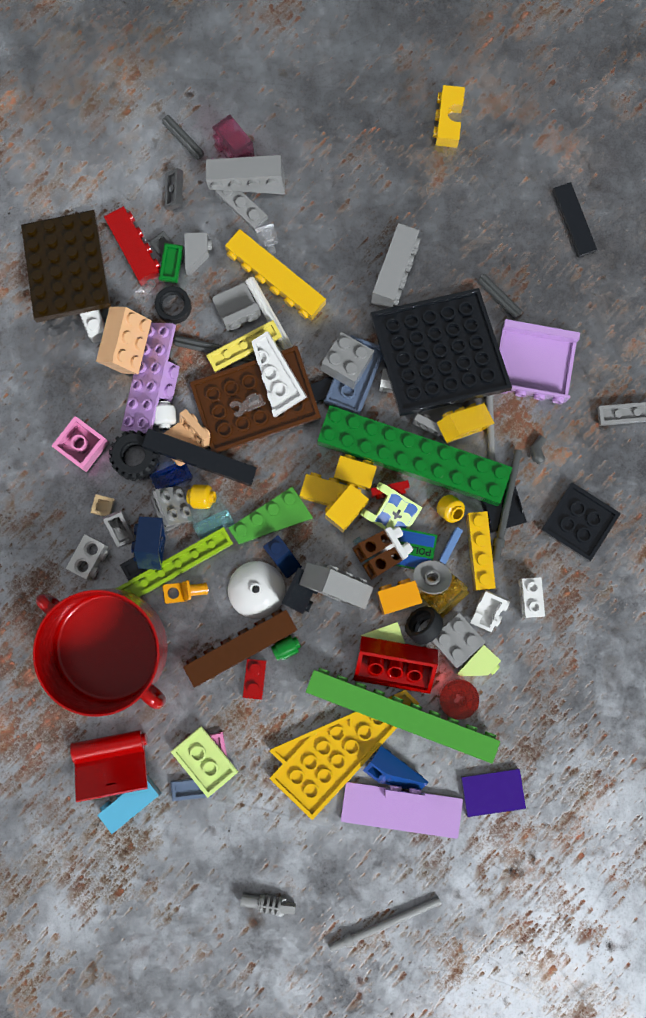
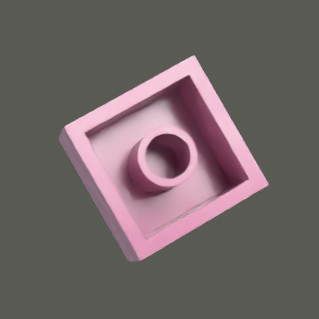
(80, 444)

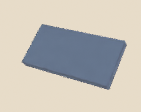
(351, 399)

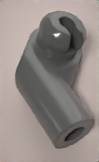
(536, 451)

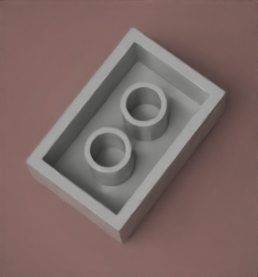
(336, 585)

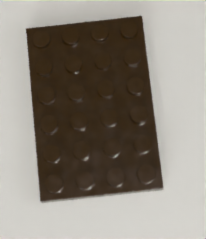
(65, 266)

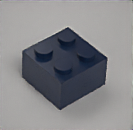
(149, 543)

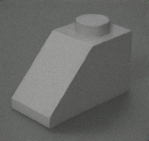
(196, 250)

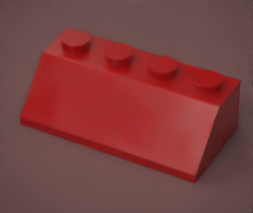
(396, 664)

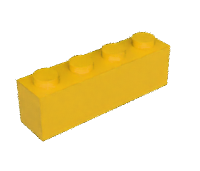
(480, 551)

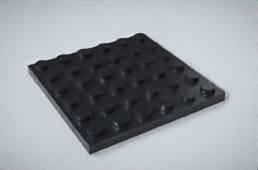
(440, 352)

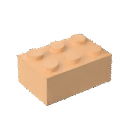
(123, 340)

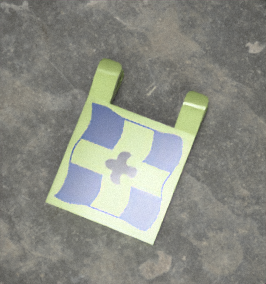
(394, 510)

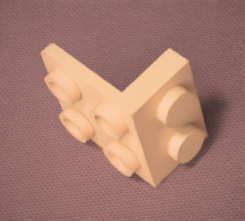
(189, 431)

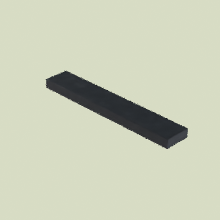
(199, 457)

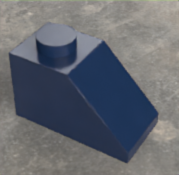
(282, 556)

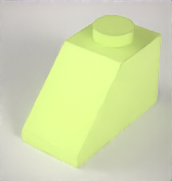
(480, 663)

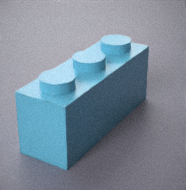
(127, 806)

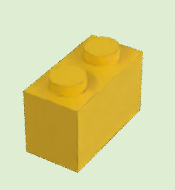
(355, 472)

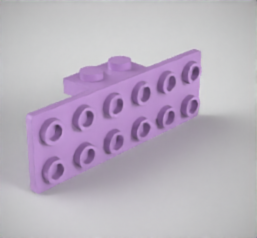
(154, 382)
(401, 809)

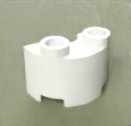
(488, 610)

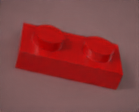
(399, 487)
(254, 679)

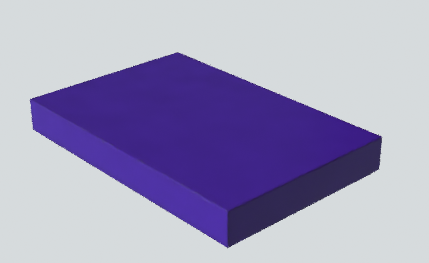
(493, 792)

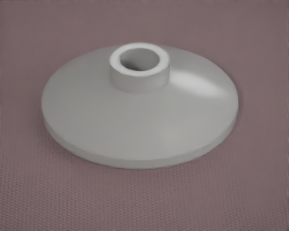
(432, 571)

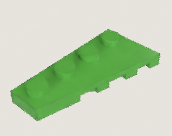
(273, 516)

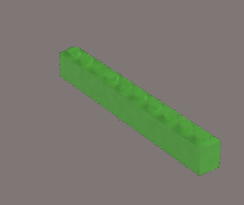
(403, 716)

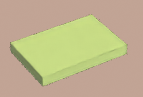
(204, 761)

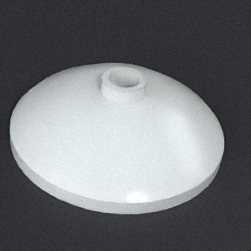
(266, 600)

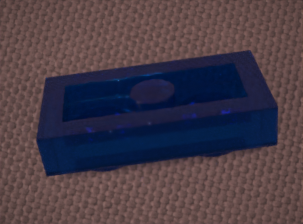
(171, 476)

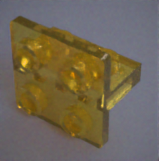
(447, 600)

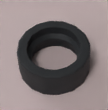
(173, 290)
(418, 617)

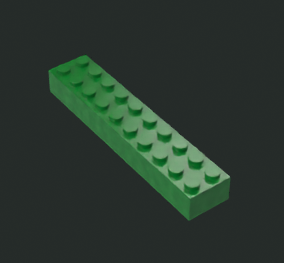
(414, 455)

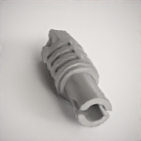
(268, 904)

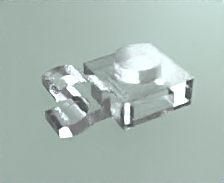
(267, 238)
(253, 401)

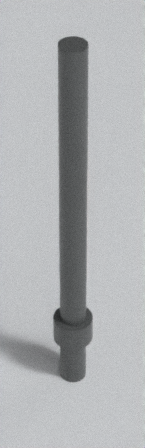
(499, 541)

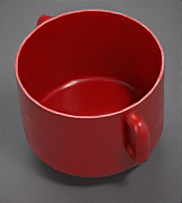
(100, 651)

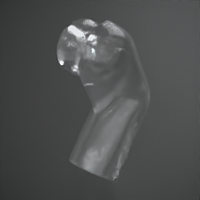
(143, 291)

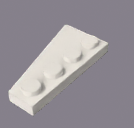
(279, 380)

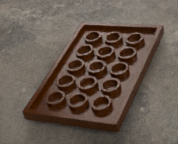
(218, 390)

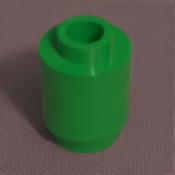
(286, 647)

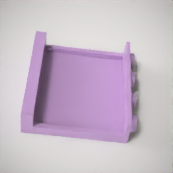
(538, 359)

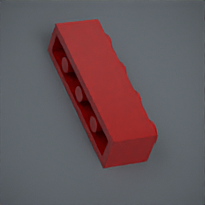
(132, 246)

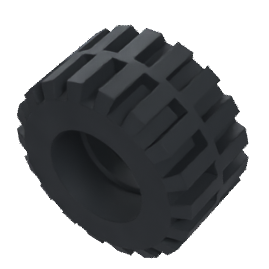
(118, 452)

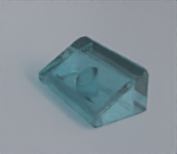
(213, 523)

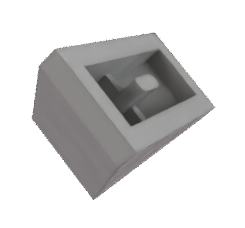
(119, 528)

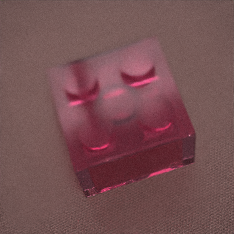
(231, 139)

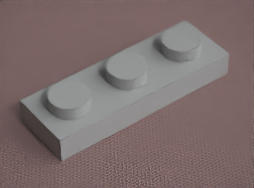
(243, 207)
(622, 413)

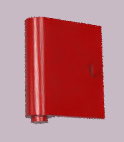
(109, 765)

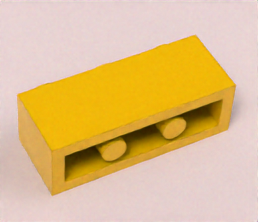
(464, 422)
(321, 490)

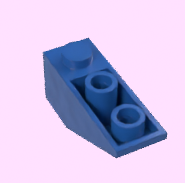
(390, 770)

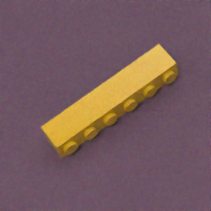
(275, 275)

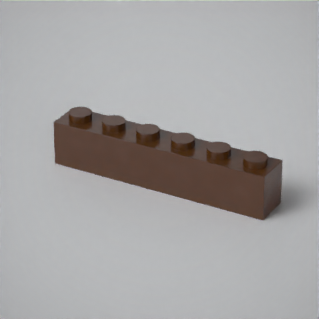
(240, 648)

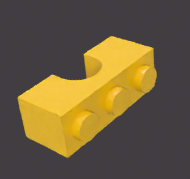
(450, 101)

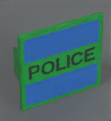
(423, 547)

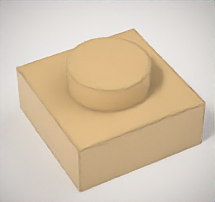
(102, 505)

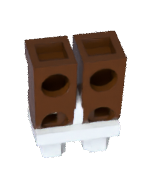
(389, 550)

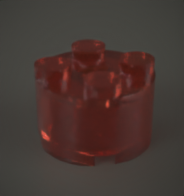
(469, 700)

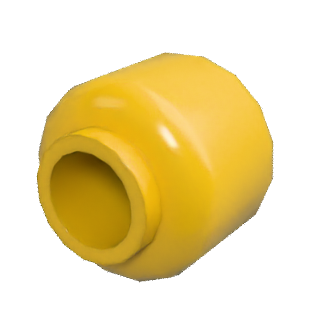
(201, 496)
(450, 508)

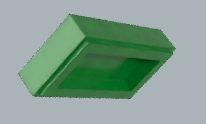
(171, 263)

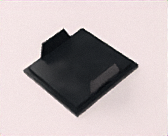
(515, 517)

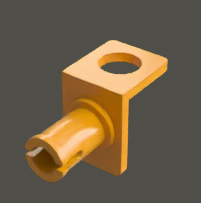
(185, 591)

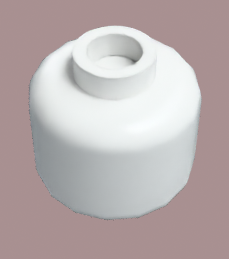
(165, 415)

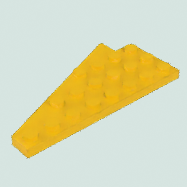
(328, 757)

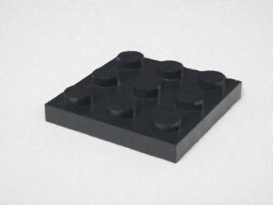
(580, 522)

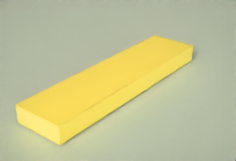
(240, 347)

